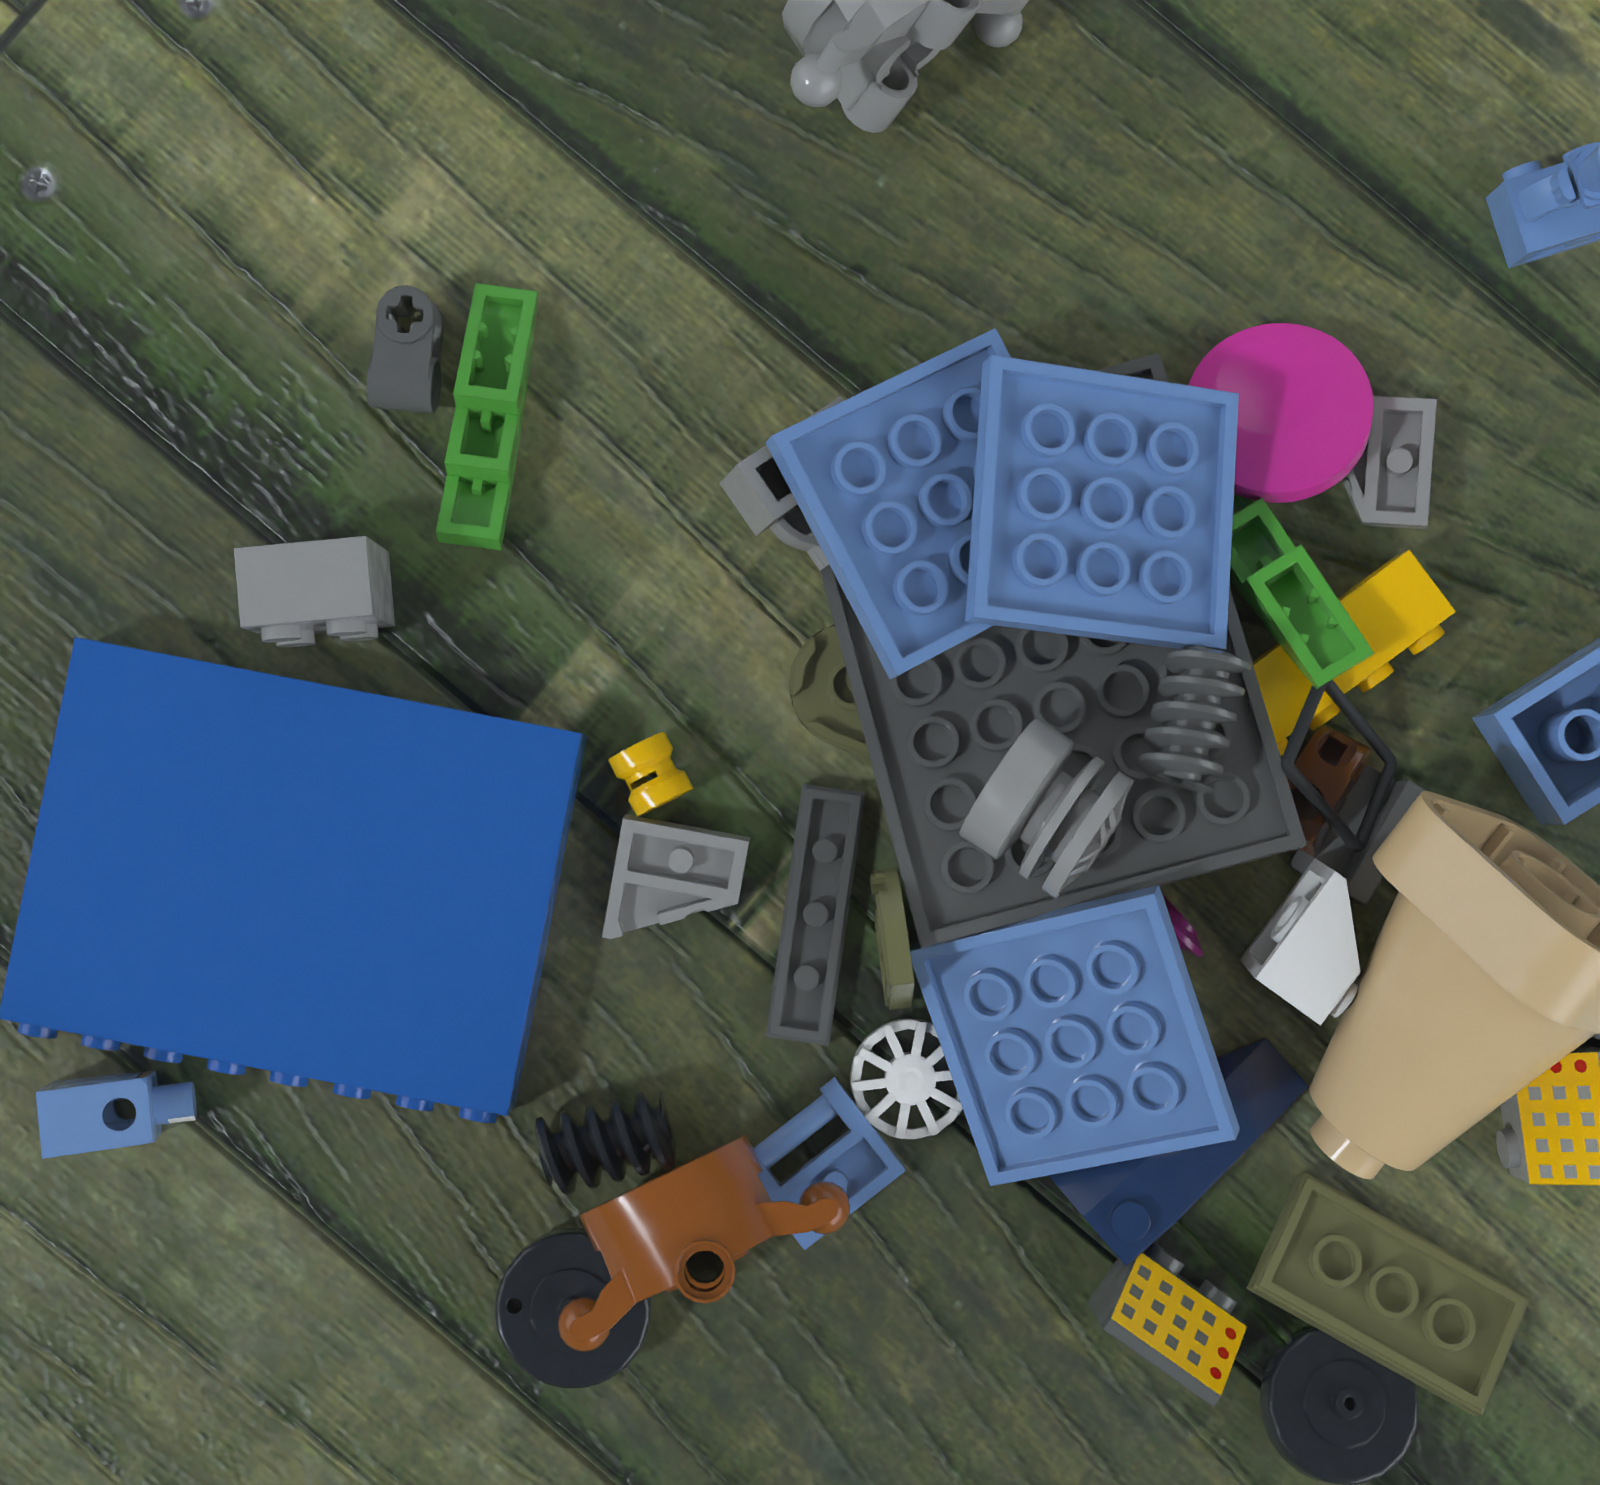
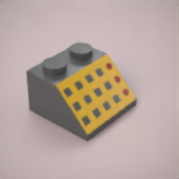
(1171, 1320)

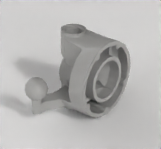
(873, 48)

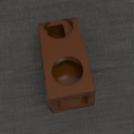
(1333, 767)

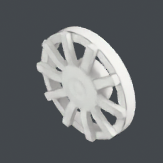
(907, 1079)

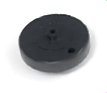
(534, 1293)
(1336, 1410)

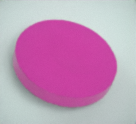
(1299, 408)

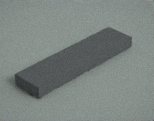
(815, 914)

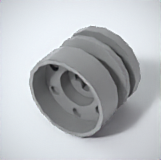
(1046, 808)

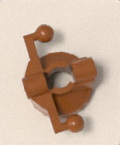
(696, 1207)

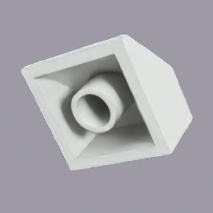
(1310, 946)

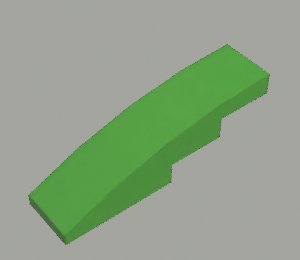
(487, 416)
(1291, 596)

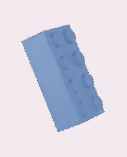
(1551, 737)

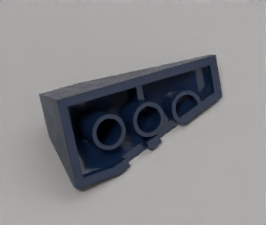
(1144, 1196)

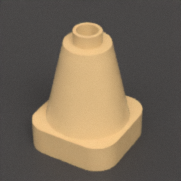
(1466, 991)

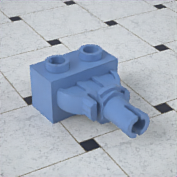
(1548, 208)

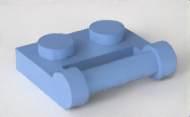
(855, 1161)

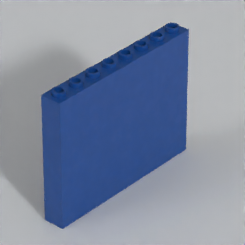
(292, 880)

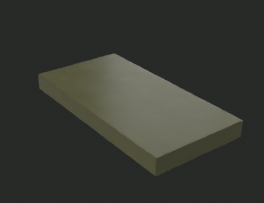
(1389, 1294)

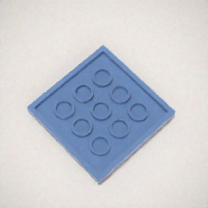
(893, 499)
(1102, 505)
(1076, 1039)

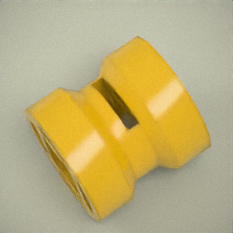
(644, 760)

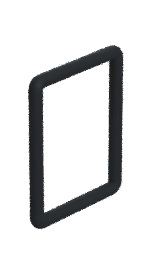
(1354, 842)

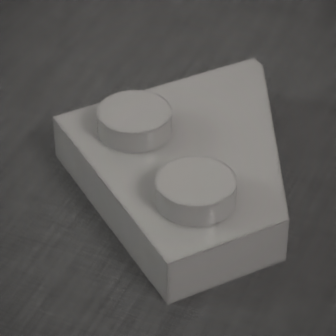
(1395, 470)
(670, 873)

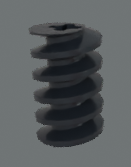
(606, 1143)

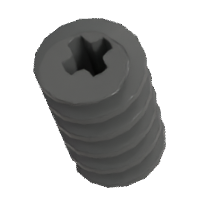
(1191, 717)

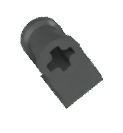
(406, 365)

